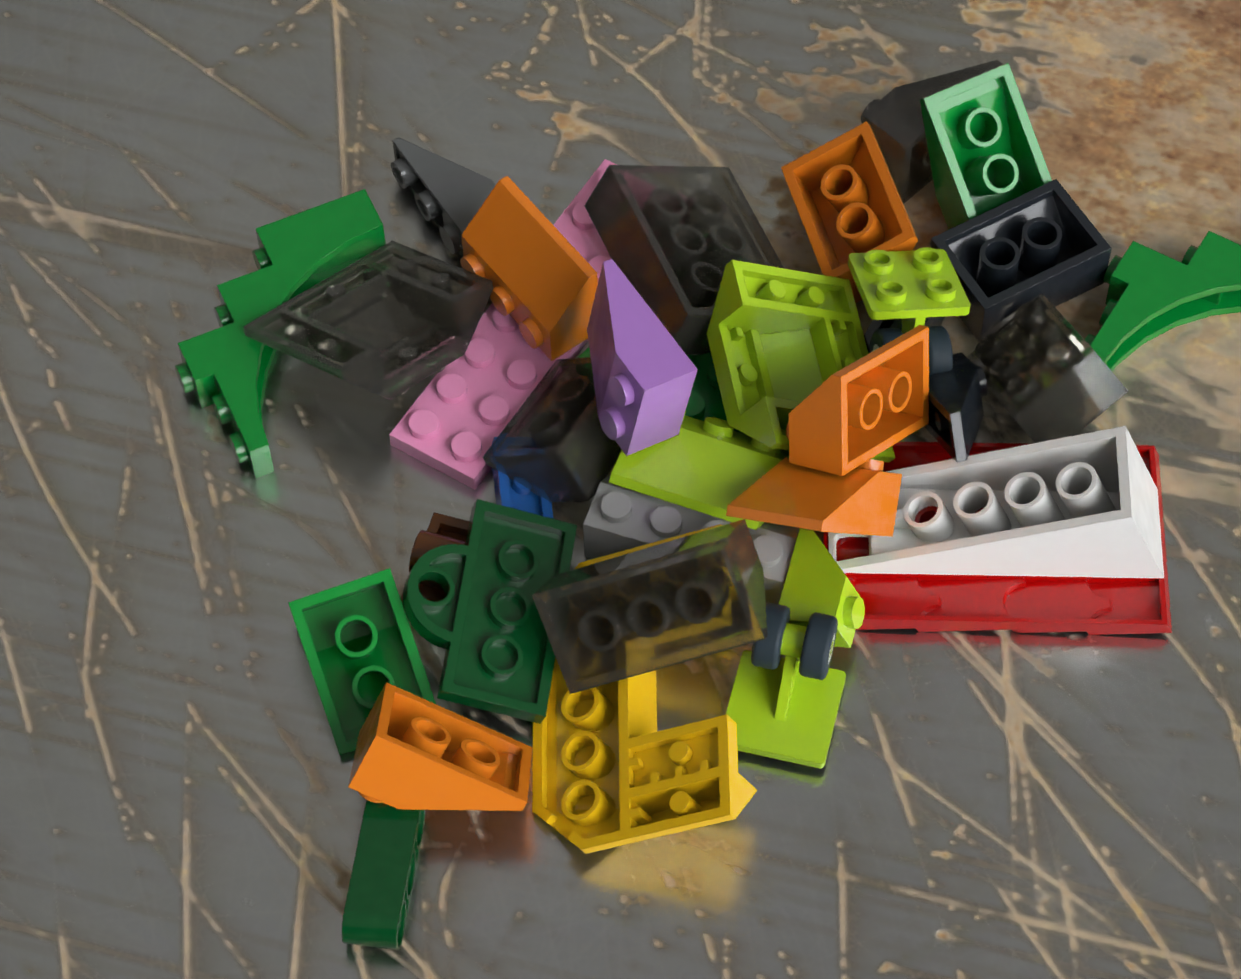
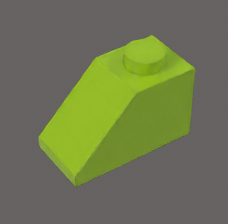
(821, 586)

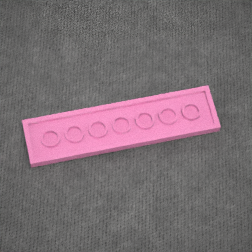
(486, 386)

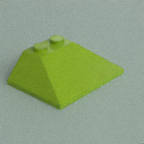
(777, 342)

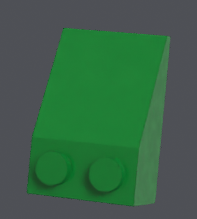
(981, 145)
(356, 644)

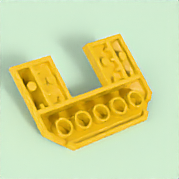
(617, 780)

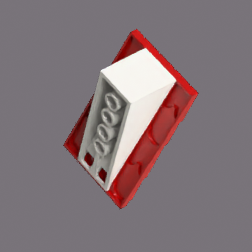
(1018, 540)

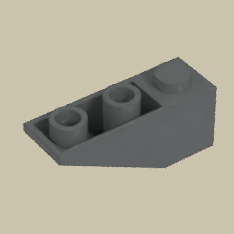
(441, 189)

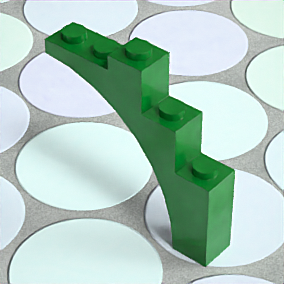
(292, 256)
(1159, 293)

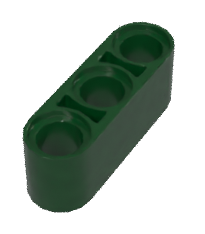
(382, 876)

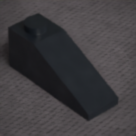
(957, 406)

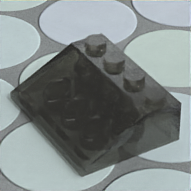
(674, 236)

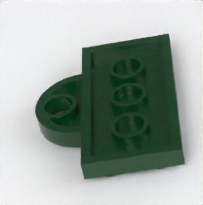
(489, 620)

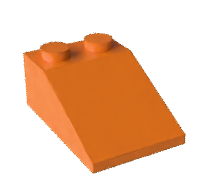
(822, 501)
(436, 759)

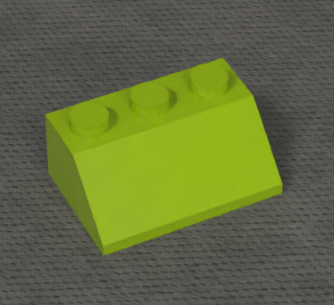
(699, 467)

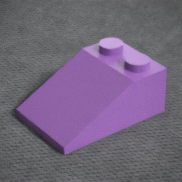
(636, 366)

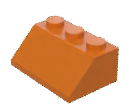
(848, 202)
(531, 269)
(863, 407)

